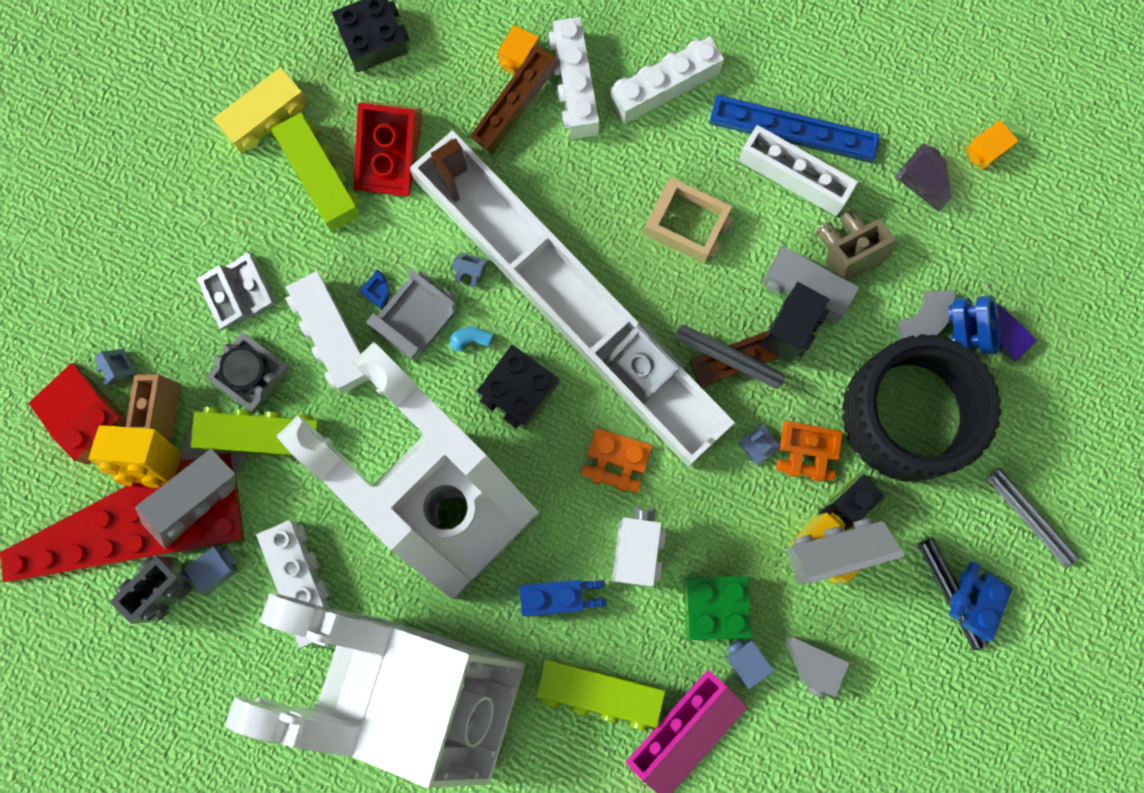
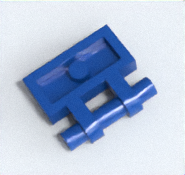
(987, 604)

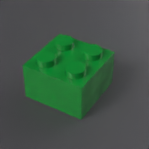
(717, 608)

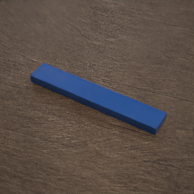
(796, 128)

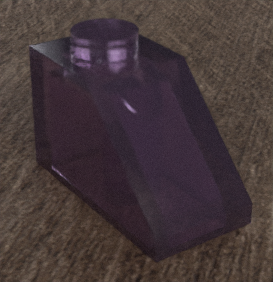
(927, 176)

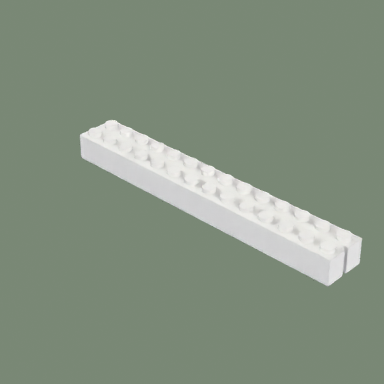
(567, 296)

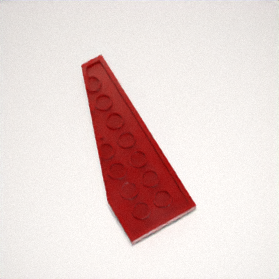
(114, 534)

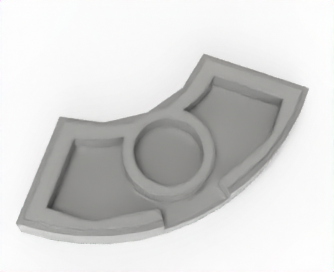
(931, 316)

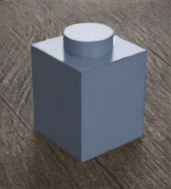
(212, 569)
(747, 662)

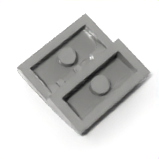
(236, 291)

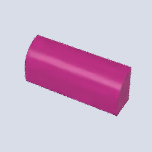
(686, 734)

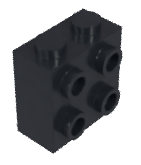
(371, 32)
(517, 388)

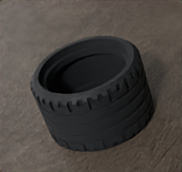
(969, 382)

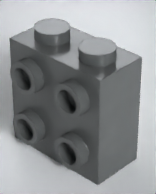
(152, 590)

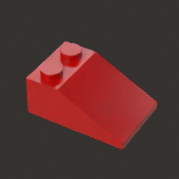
(386, 147)
(73, 410)

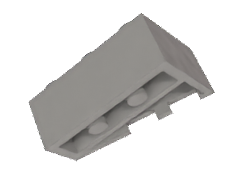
(186, 498)

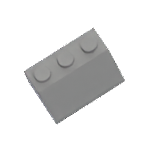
(842, 551)

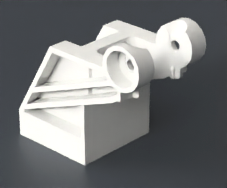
(407, 497)
(391, 698)

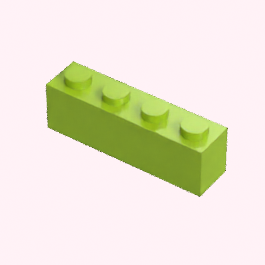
(316, 172)
(241, 431)
(600, 693)

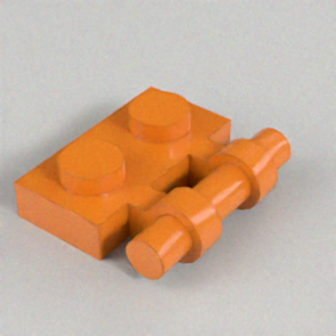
(809, 441)
(617, 451)

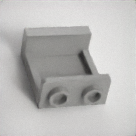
(414, 315)

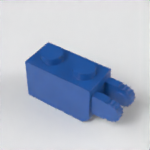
(558, 597)

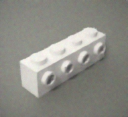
(575, 78)
(666, 79)
(797, 170)
(328, 331)
(293, 566)

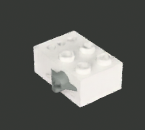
(638, 549)

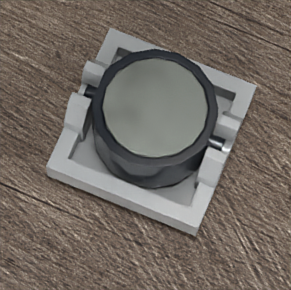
(247, 372)

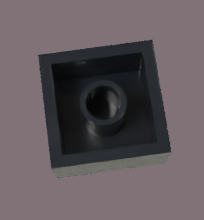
(796, 320)

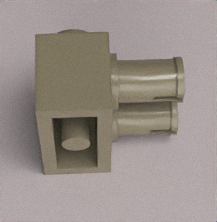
(858, 251)

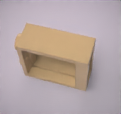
(677, 242)

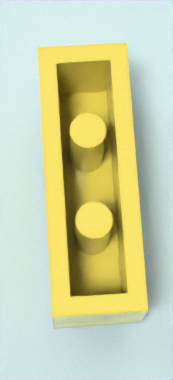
(260, 110)

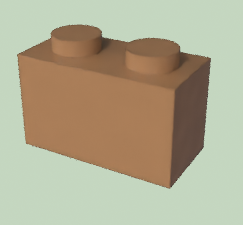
(154, 404)

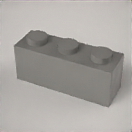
(791, 267)

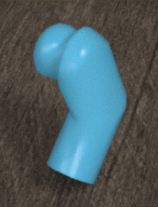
(470, 334)

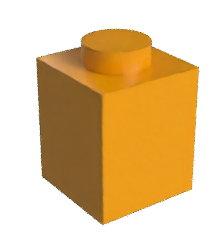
(516, 49)
(991, 145)

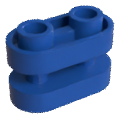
(962, 315)

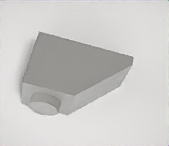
(817, 668)

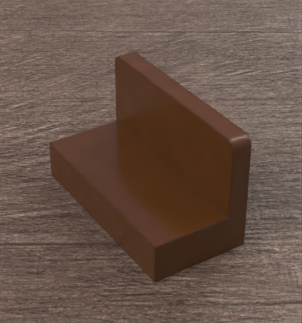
(449, 164)

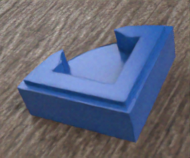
(376, 290)

